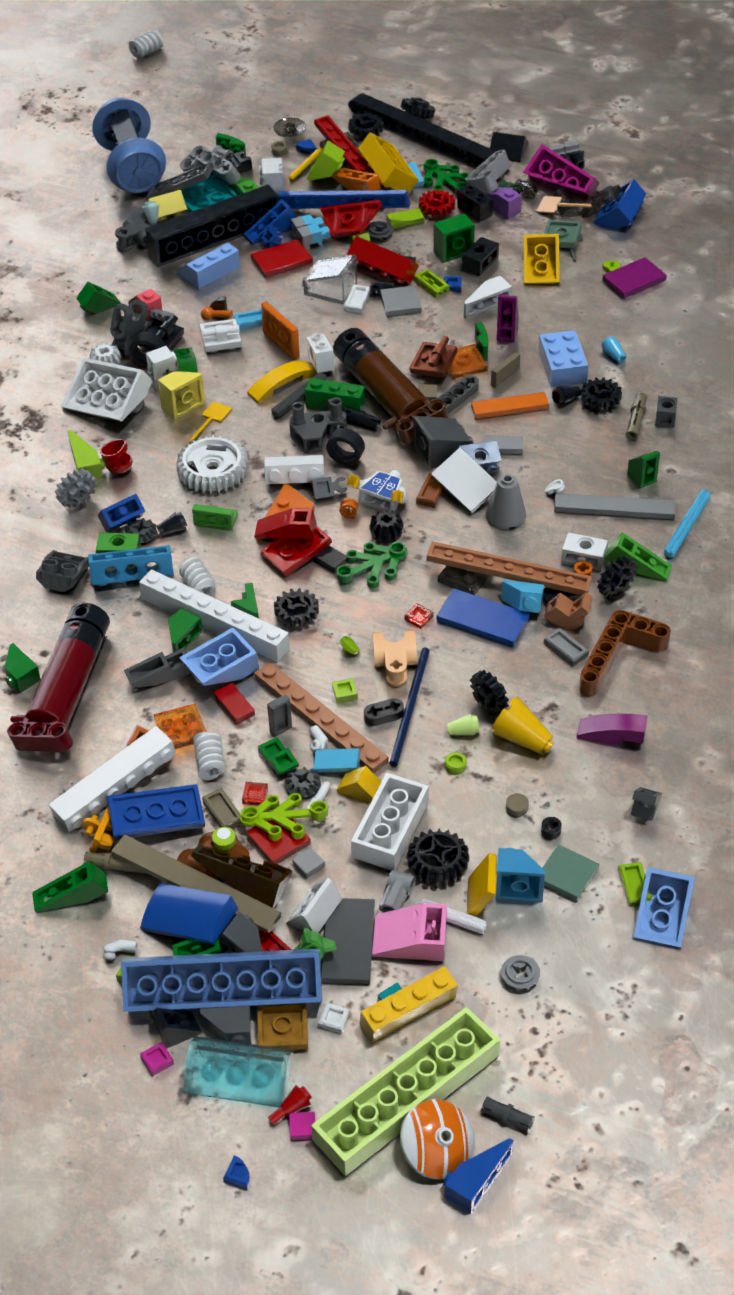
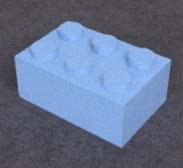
(563, 358)

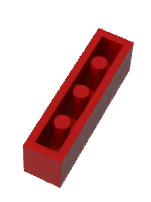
(383, 260)

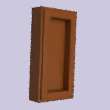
(430, 492)

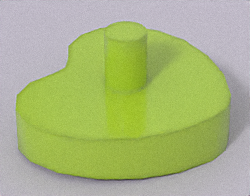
(611, 265)
(349, 645)

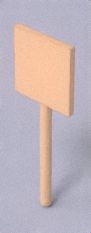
(550, 204)

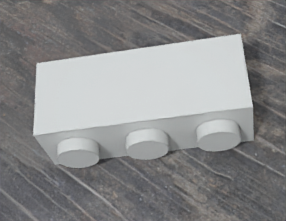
(293, 469)

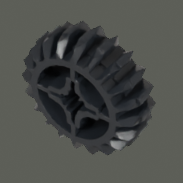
(438, 857)

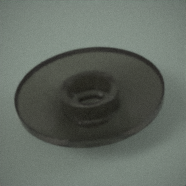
(289, 127)

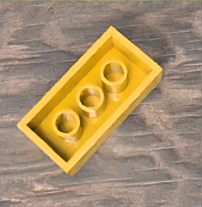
(387, 163)

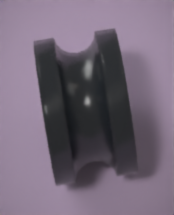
(551, 834)

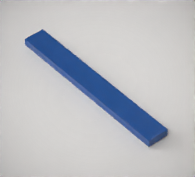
(320, 199)

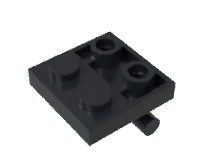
(165, 330)

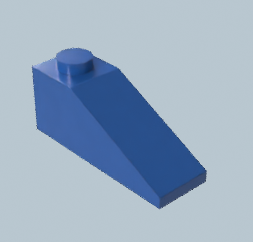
(278, 217)
(475, 1176)

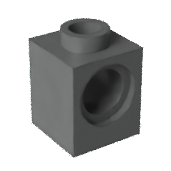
(666, 411)

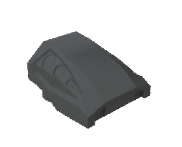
(61, 570)

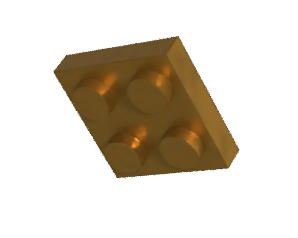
(283, 1026)

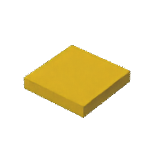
(482, 885)

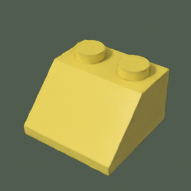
(169, 205)
(181, 392)

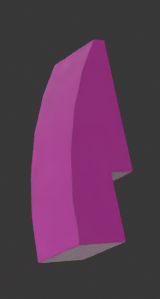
(613, 728)

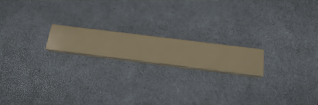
(181, 875)

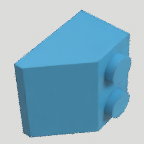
(518, 876)

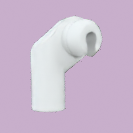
(320, 739)
(119, 946)

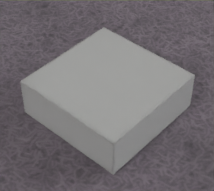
(308, 862)

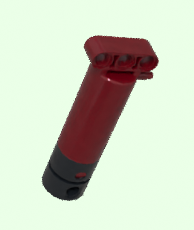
(61, 683)

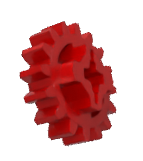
(437, 203)

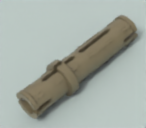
(640, 401)
(109, 862)

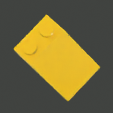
(541, 259)

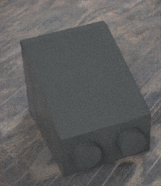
(438, 438)

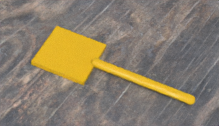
(214, 411)

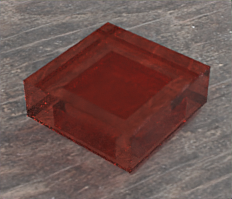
(419, 615)
(254, 793)

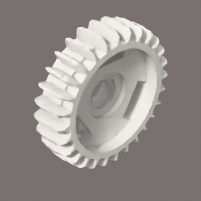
(207, 452)

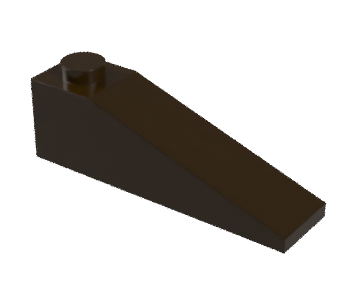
(255, 880)

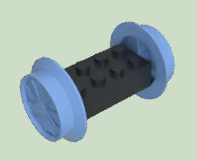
(135, 161)

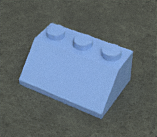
(211, 266)

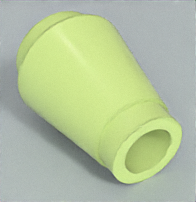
(464, 726)

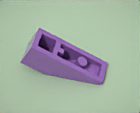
(506, 201)

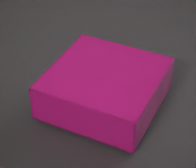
(157, 1058)
(301, 1125)

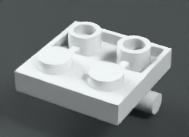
(220, 335)

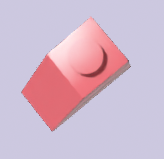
(152, 300)

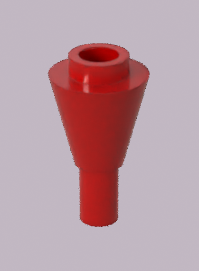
(294, 1102)

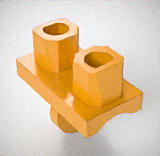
(101, 839)

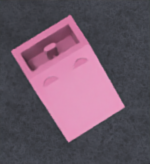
(411, 932)

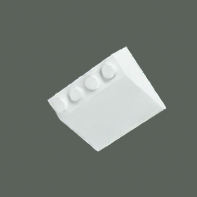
(106, 389)

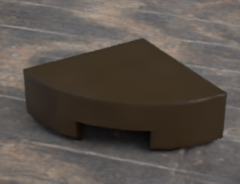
(219, 304)

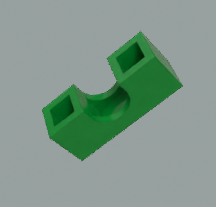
(320, 391)

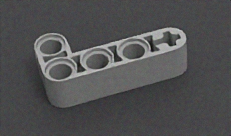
(222, 168)
(489, 171)

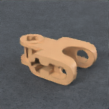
(395, 656)

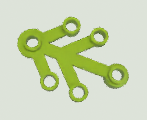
(257, 816)

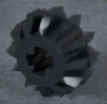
(386, 526)

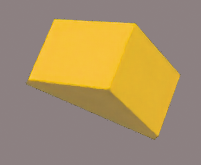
(360, 784)

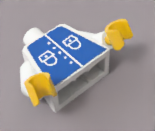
(380, 490)

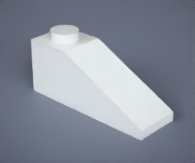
(486, 296)

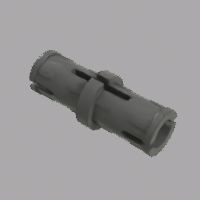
(507, 1114)

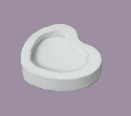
(555, 487)

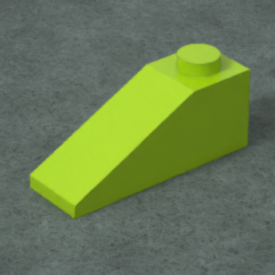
(85, 456)

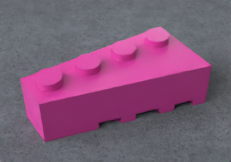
(557, 171)

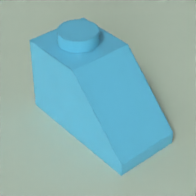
(523, 595)

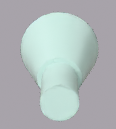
(151, 211)

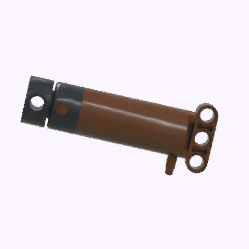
(385, 382)

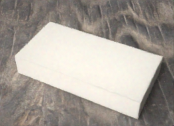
(357, 299)

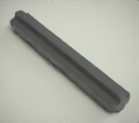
(296, 396)

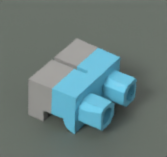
(309, 230)

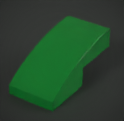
(481, 340)
(277, 757)

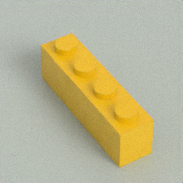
(408, 1004)

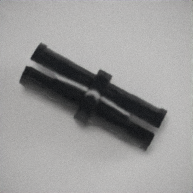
(362, 418)

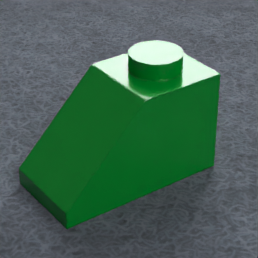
(96, 299)
(644, 469)
(184, 629)
(20, 670)

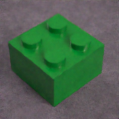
(453, 237)

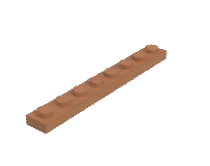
(508, 568)
(318, 714)

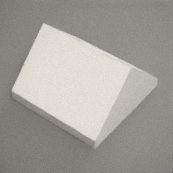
(316, 906)

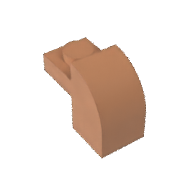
(566, 613)

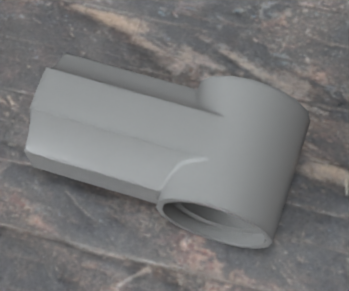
(397, 889)

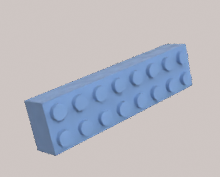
(221, 980)

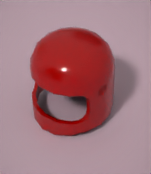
(116, 457)

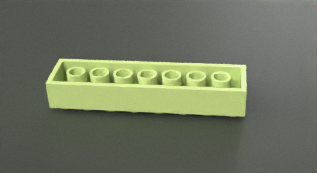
(424, 1073)

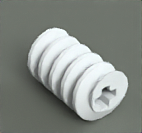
(146, 44)
(197, 576)
(209, 755)

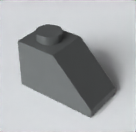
(241, 935)
(228, 1023)

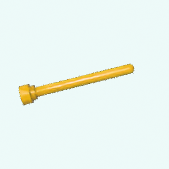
(305, 164)

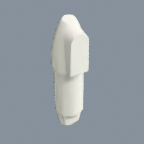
(323, 790)

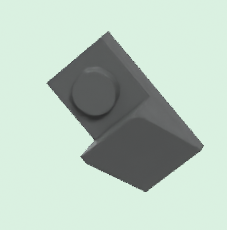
(645, 803)

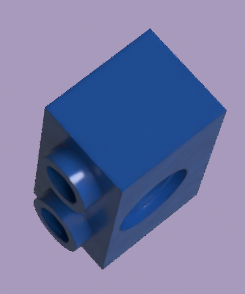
(121, 513)

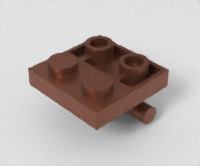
(434, 358)

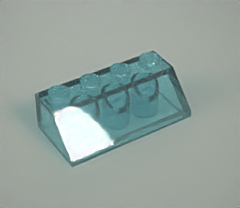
(237, 1071)

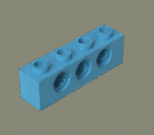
(121, 559)

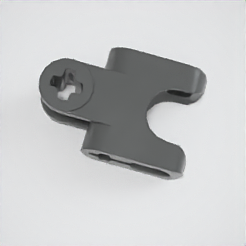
(132, 232)
(127, 326)

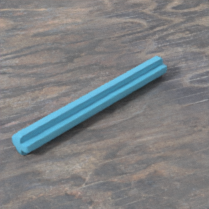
(687, 523)

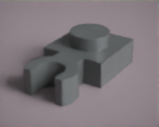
(325, 487)

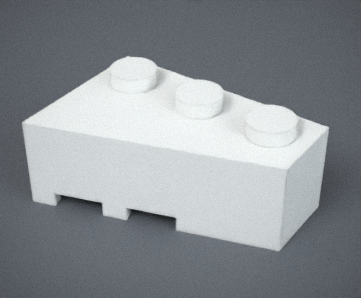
(272, 174)

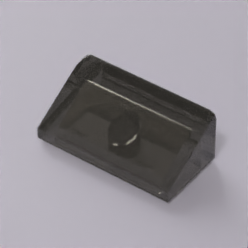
(563, 211)

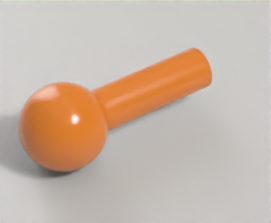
(209, 313)

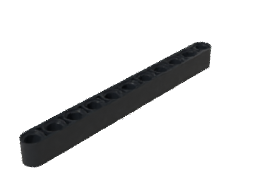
(422, 130)

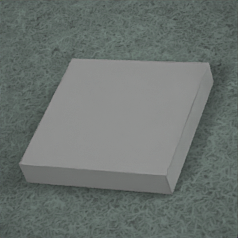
(400, 301)

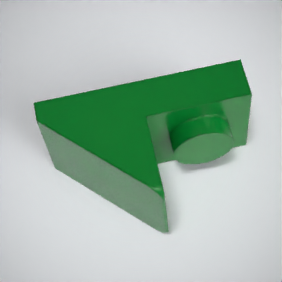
(248, 601)

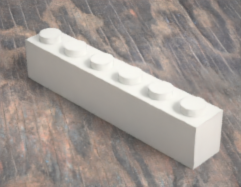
(112, 778)

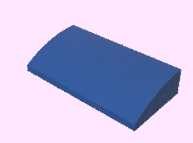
(188, 913)

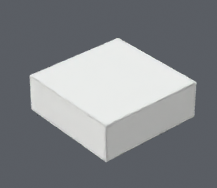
(334, 1018)

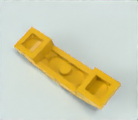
(264, 387)

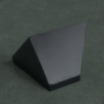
(175, 1025)

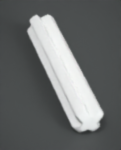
(462, 919)

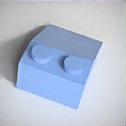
(222, 659)
(666, 915)

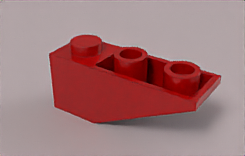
(288, 524)

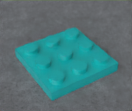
(206, 193)

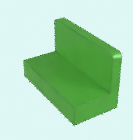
(214, 516)

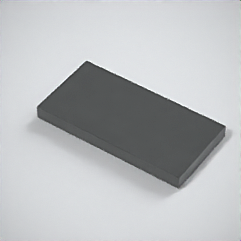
(182, 180)
(352, 931)

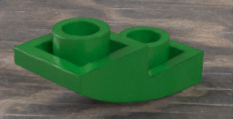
(230, 143)

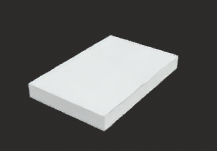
(465, 480)

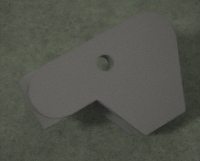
(312, 435)

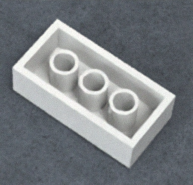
(390, 822)

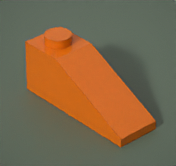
(357, 180)

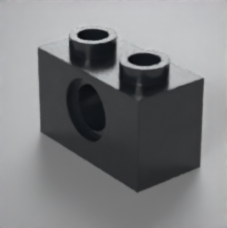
(475, 203)
(480, 256)

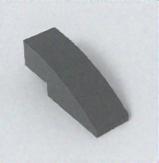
(157, 670)

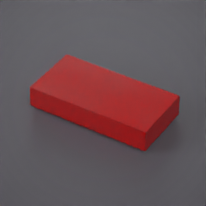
(234, 703)

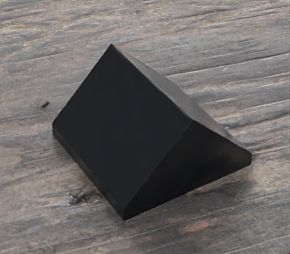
(513, 145)

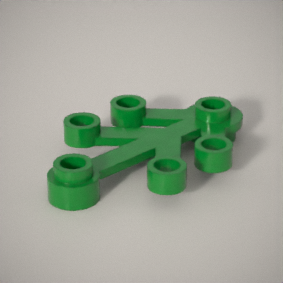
(432, 167)
(394, 553)

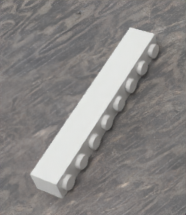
(214, 614)

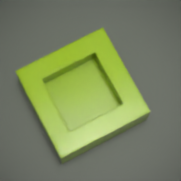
(344, 690)

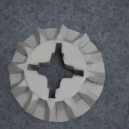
(160, 314)
(519, 964)

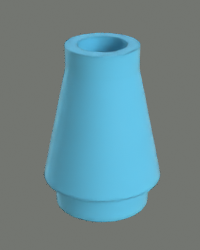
(613, 348)

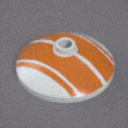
(423, 1142)

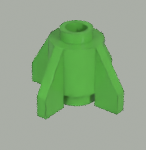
(314, 940)

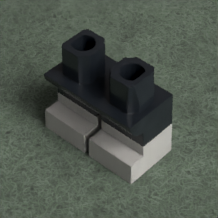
(570, 152)

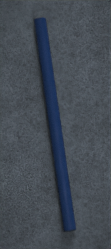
(394, 760)

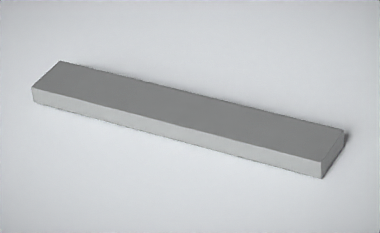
(614, 506)

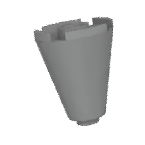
(506, 504)

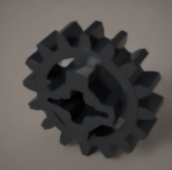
(418, 107)
(364, 124)
(601, 393)
(617, 577)
(296, 607)
(489, 692)

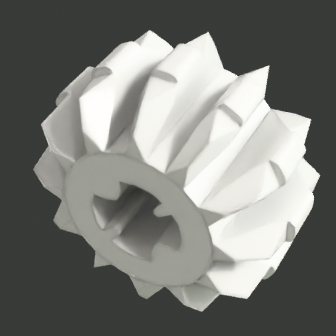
(106, 353)

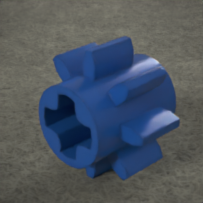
(272, 236)

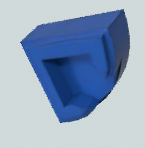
(306, 145)
(454, 282)
(237, 1174)

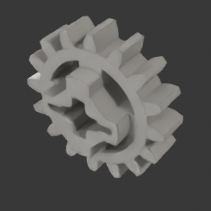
(75, 488)

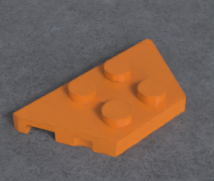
(288, 499)

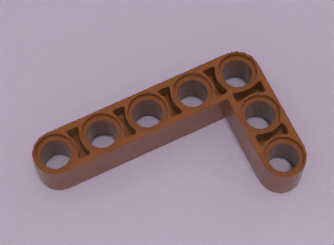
(620, 628)

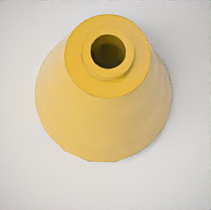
(523, 728)

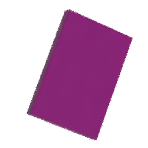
(634, 277)

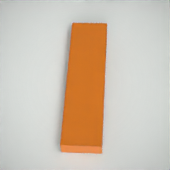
(510, 405)

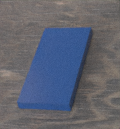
(483, 617)
(155, 811)

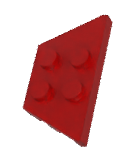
(350, 218)

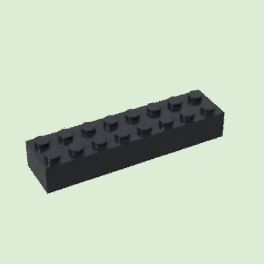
(208, 226)

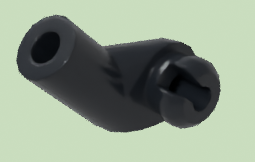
(377, 286)

